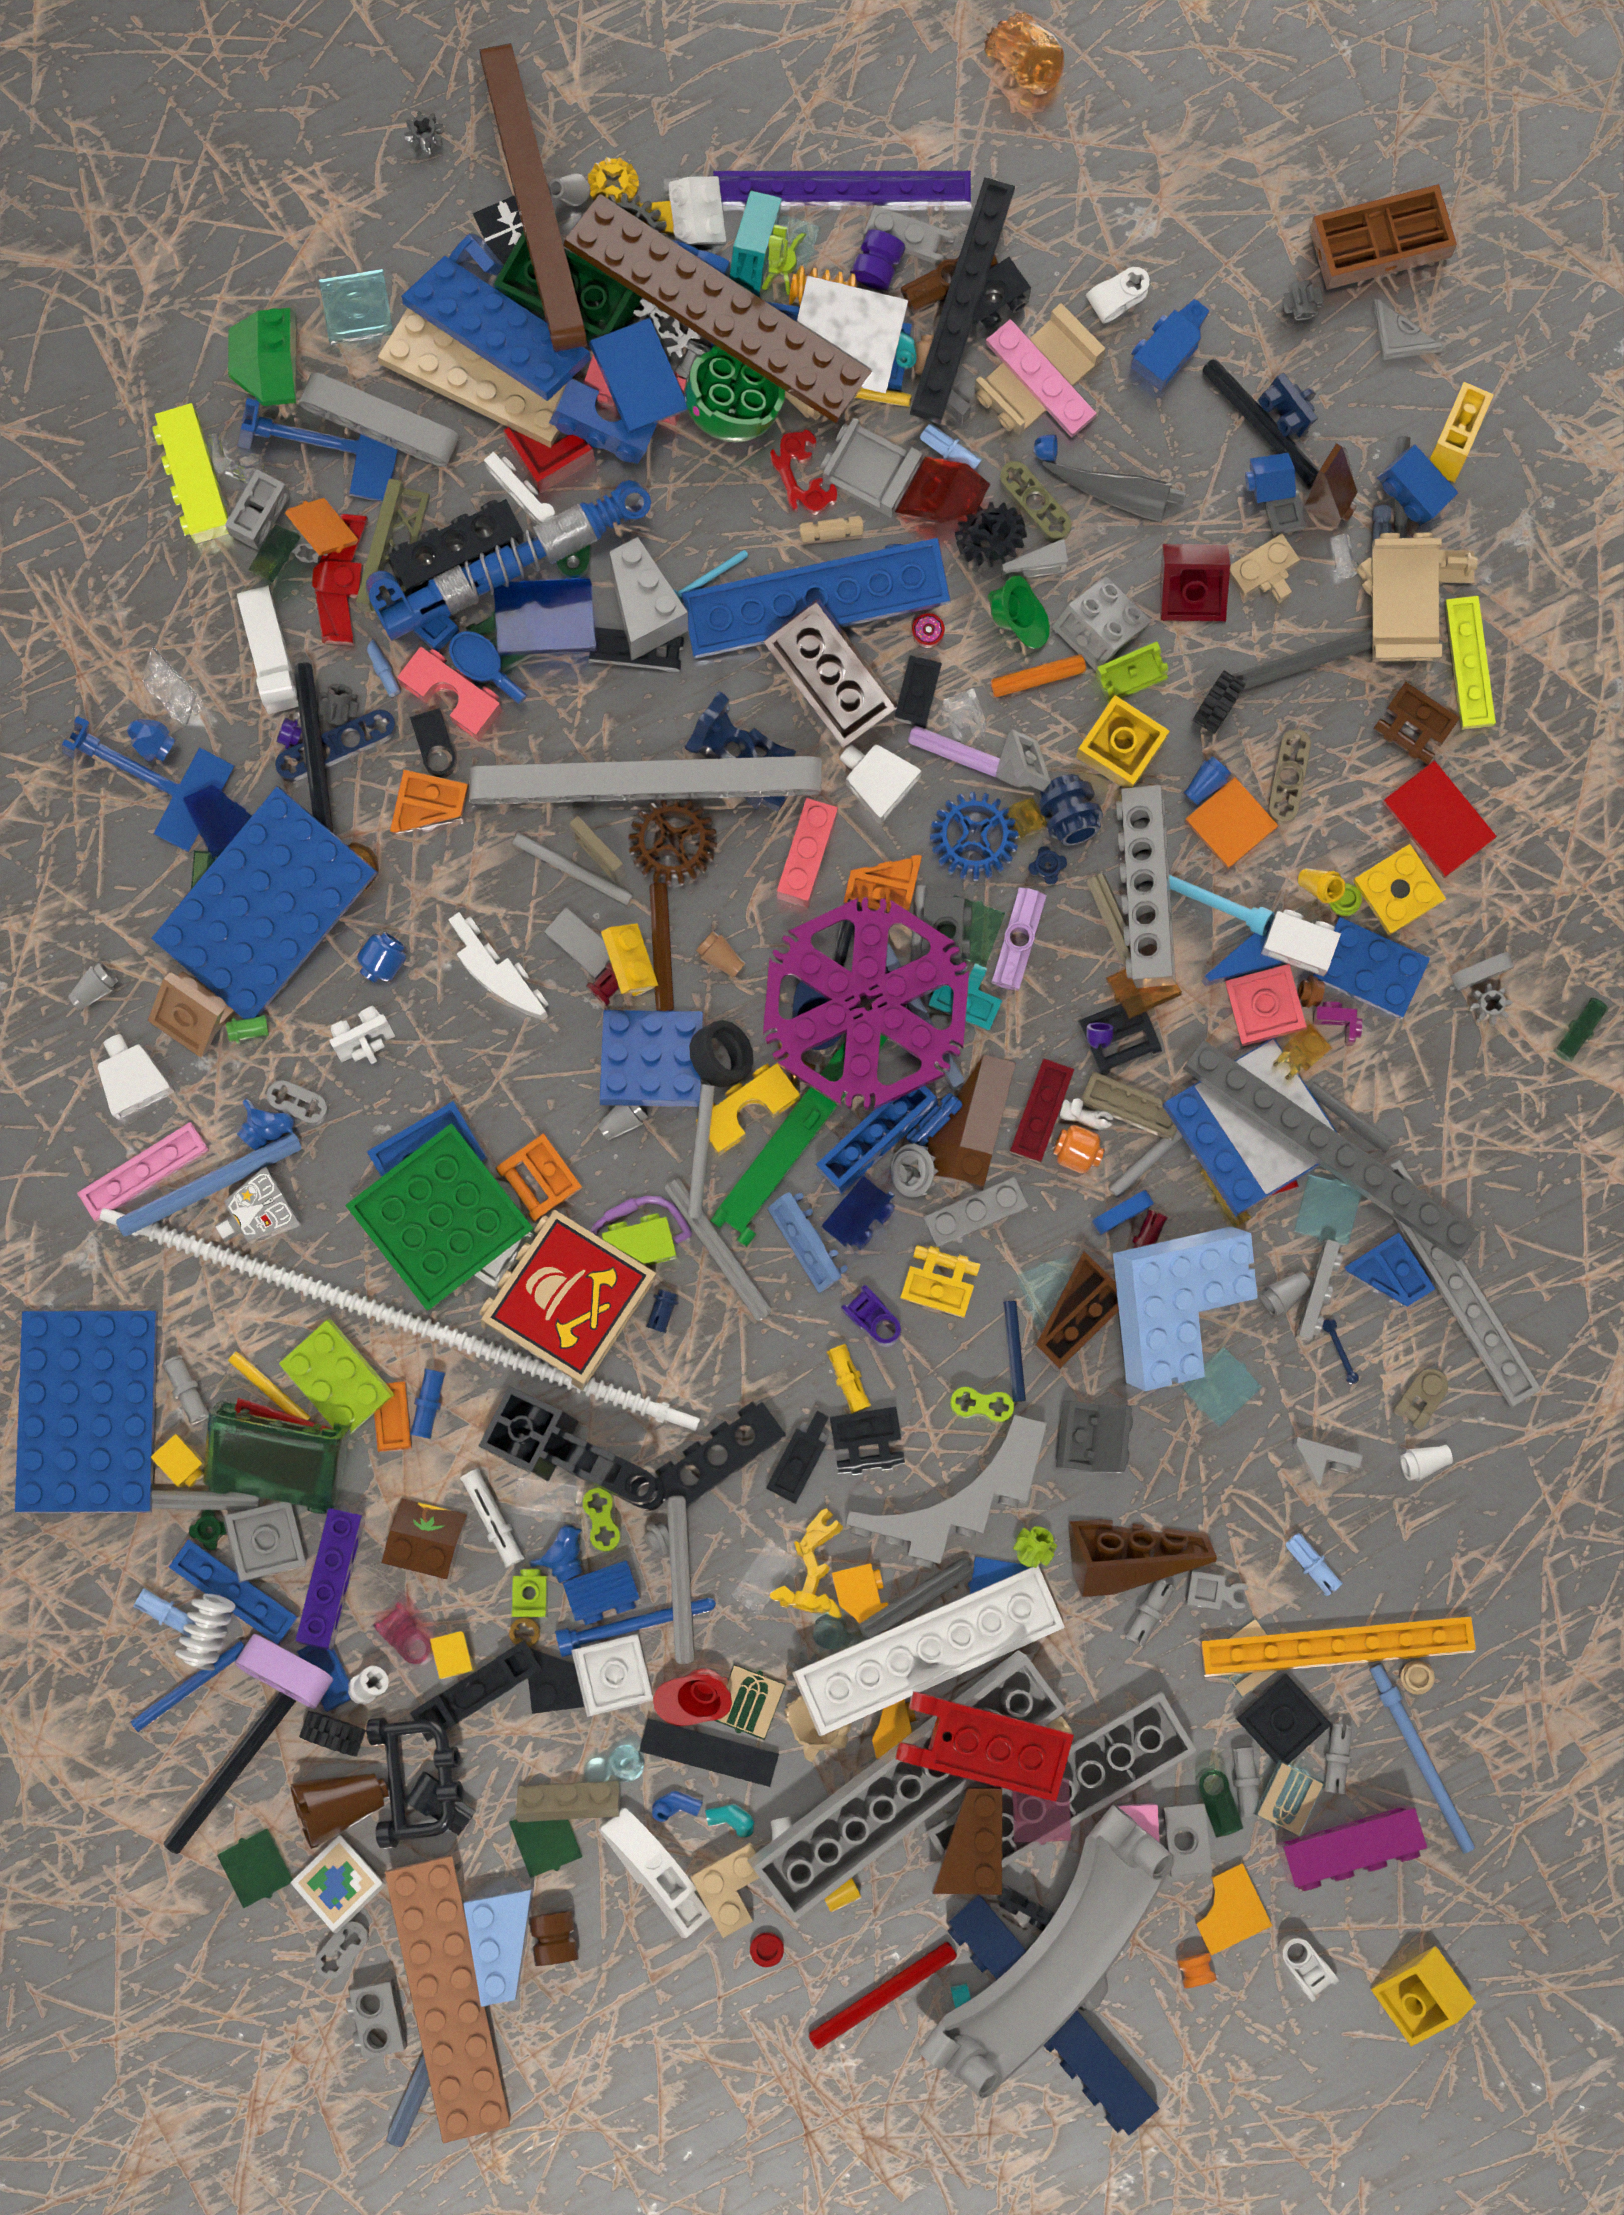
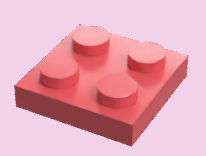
(1265, 1005)

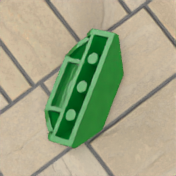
(265, 355)

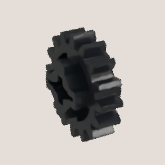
(1006, 531)

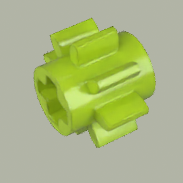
(1035, 1547)

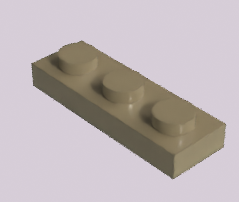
(568, 1801)

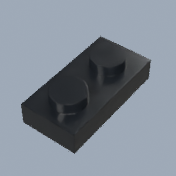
(917, 691)

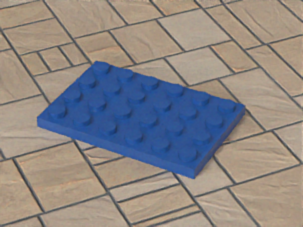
(264, 905)
(86, 1412)

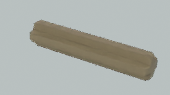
(1110, 913)

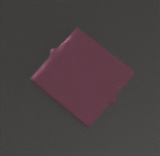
(1040, 1818)

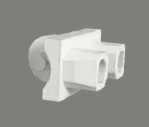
(363, 1039)

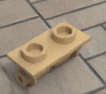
(1457, 566)

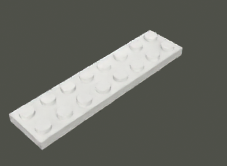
(928, 1650)

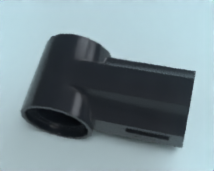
(424, 1799)

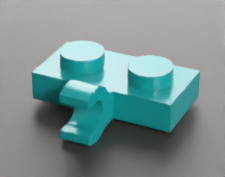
(980, 1006)

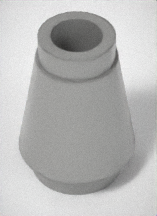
(570, 189)
(92, 986)
(622, 1120)
(1285, 1293)

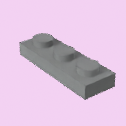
(975, 1212)
(1320, 1291)

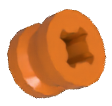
(1196, 1970)

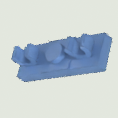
(805, 1241)

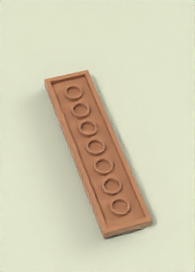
(446, 1999)

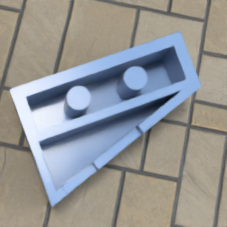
(498, 1942)

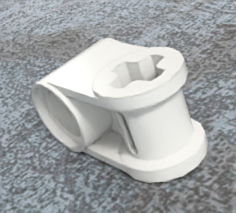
(1113, 295)
(1310, 1970)

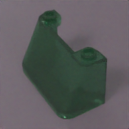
(274, 1458)

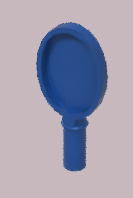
(480, 661)

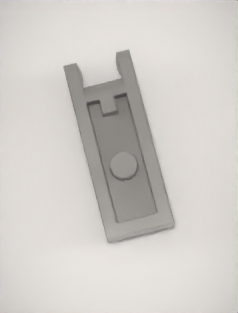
(919, 237)

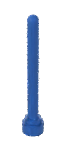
(572, 1640)

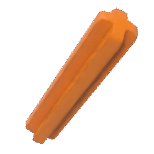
(1038, 675)

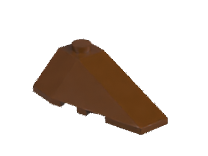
(1333, 489)
(1122, 1558)

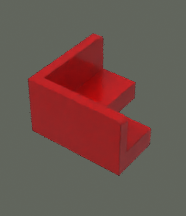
(549, 465)

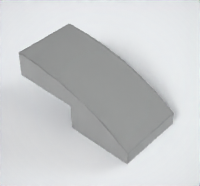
(579, 942)

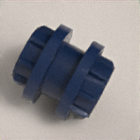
(1071, 811)

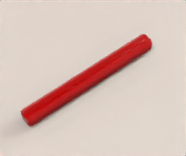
(882, 1995)

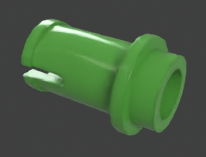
(247, 1028)

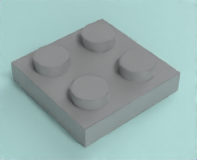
(264, 1541)

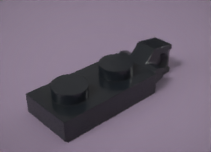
(799, 1459)

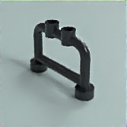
(448, 1792)

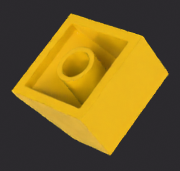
(1424, 1996)

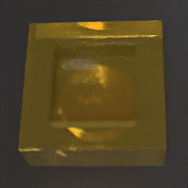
(1027, 817)

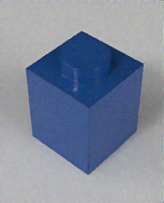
(1271, 477)

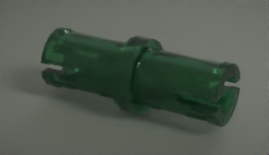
(1581, 1030)

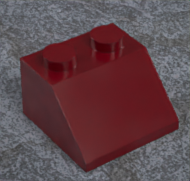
(1194, 582)

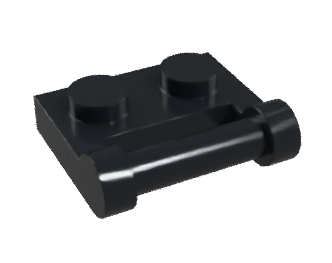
(1123, 1028)

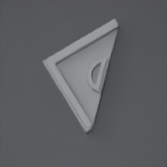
(1400, 336)

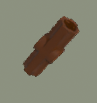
(931, 287)

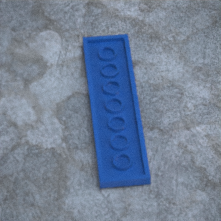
(850, 588)

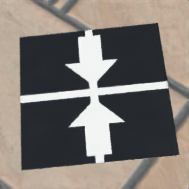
(500, 226)

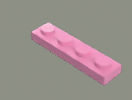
(1041, 378)

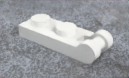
(521, 492)

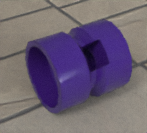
(879, 255)

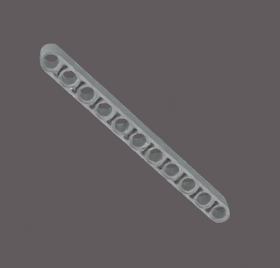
(645, 780)

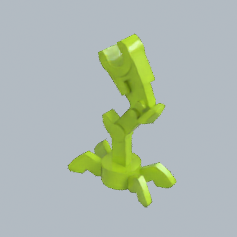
(781, 257)

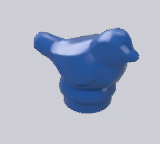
(263, 1126)
(562, 1554)

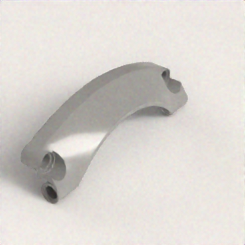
(1031, 2001)

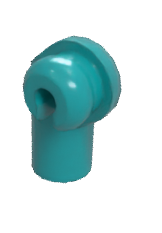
(906, 351)

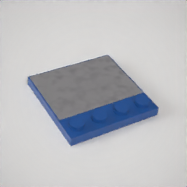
(1234, 1148)

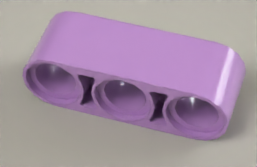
(284, 1671)

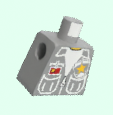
(258, 1210)

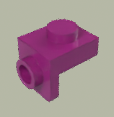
(1334, 1015)

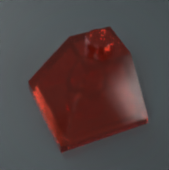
(942, 491)

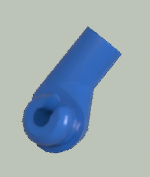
(673, 1803)

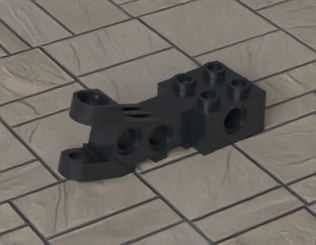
(542, 1438)

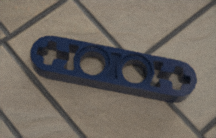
(338, 751)

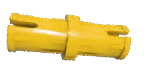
(848, 1378)

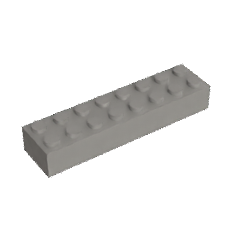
(1101, 1768)

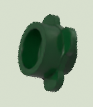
(199, 1530)

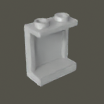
(870, 468)

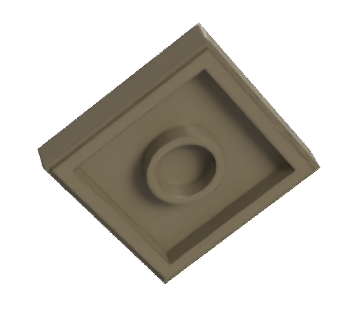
(597, 850)

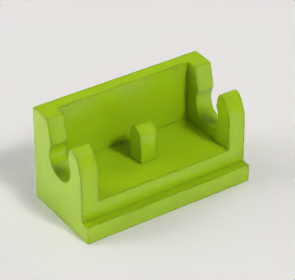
(1132, 672)

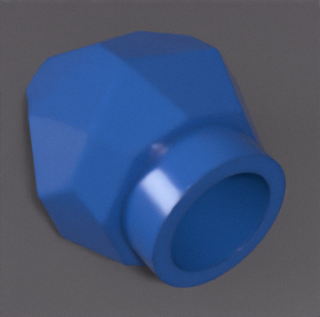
(150, 739)

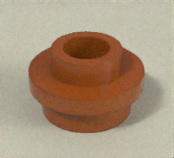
(1311, 991)

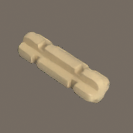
(831, 529)

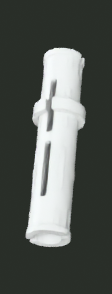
(492, 1518)

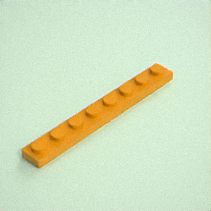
(1338, 1646)

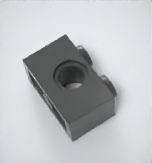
(953, 911)

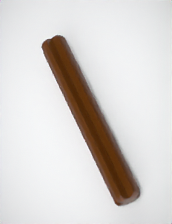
(661, 946)

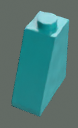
(752, 240)

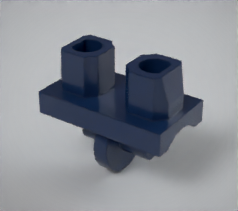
(1292, 404)

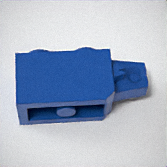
(1171, 344)

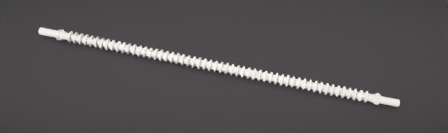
(659, 1411)

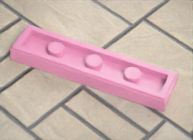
(143, 1171)

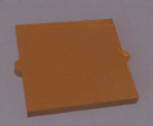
(1139, 1000)

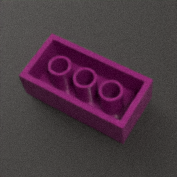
(1352, 1846)

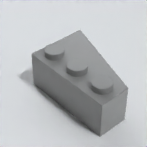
(645, 598)

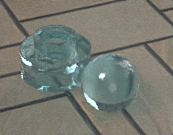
(834, 1637)
(599, 1770)

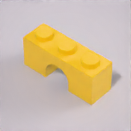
(768, 1088)

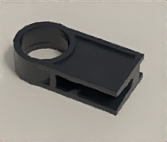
(432, 736)

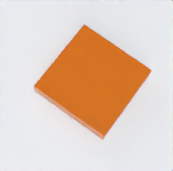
(1231, 823)

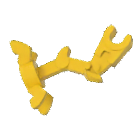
(806, 1599)

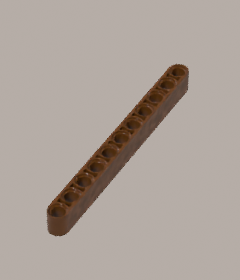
(533, 198)

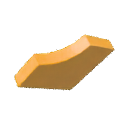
(1234, 1911)

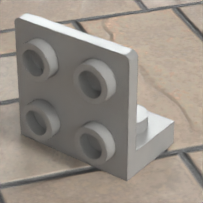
(1100, 622)

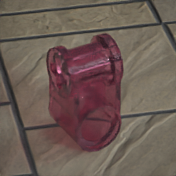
(404, 1634)

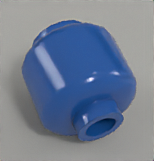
(381, 957)

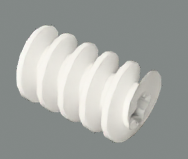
(206, 1631)

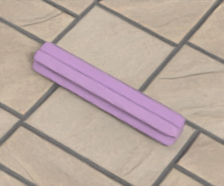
(954, 750)

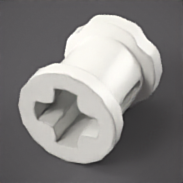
(377, 1680)

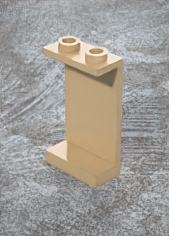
(1065, 346)
(1405, 598)

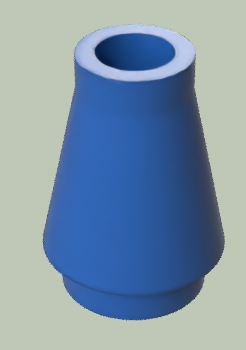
(1207, 780)

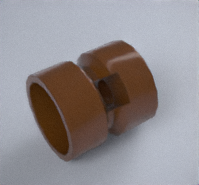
(553, 1938)

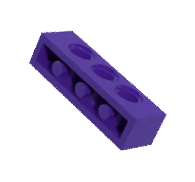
(330, 1579)

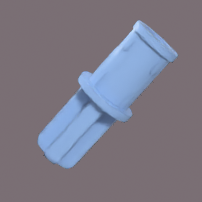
(948, 447)
(1313, 1564)
(162, 1611)

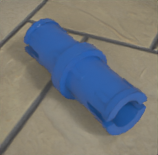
(427, 1403)

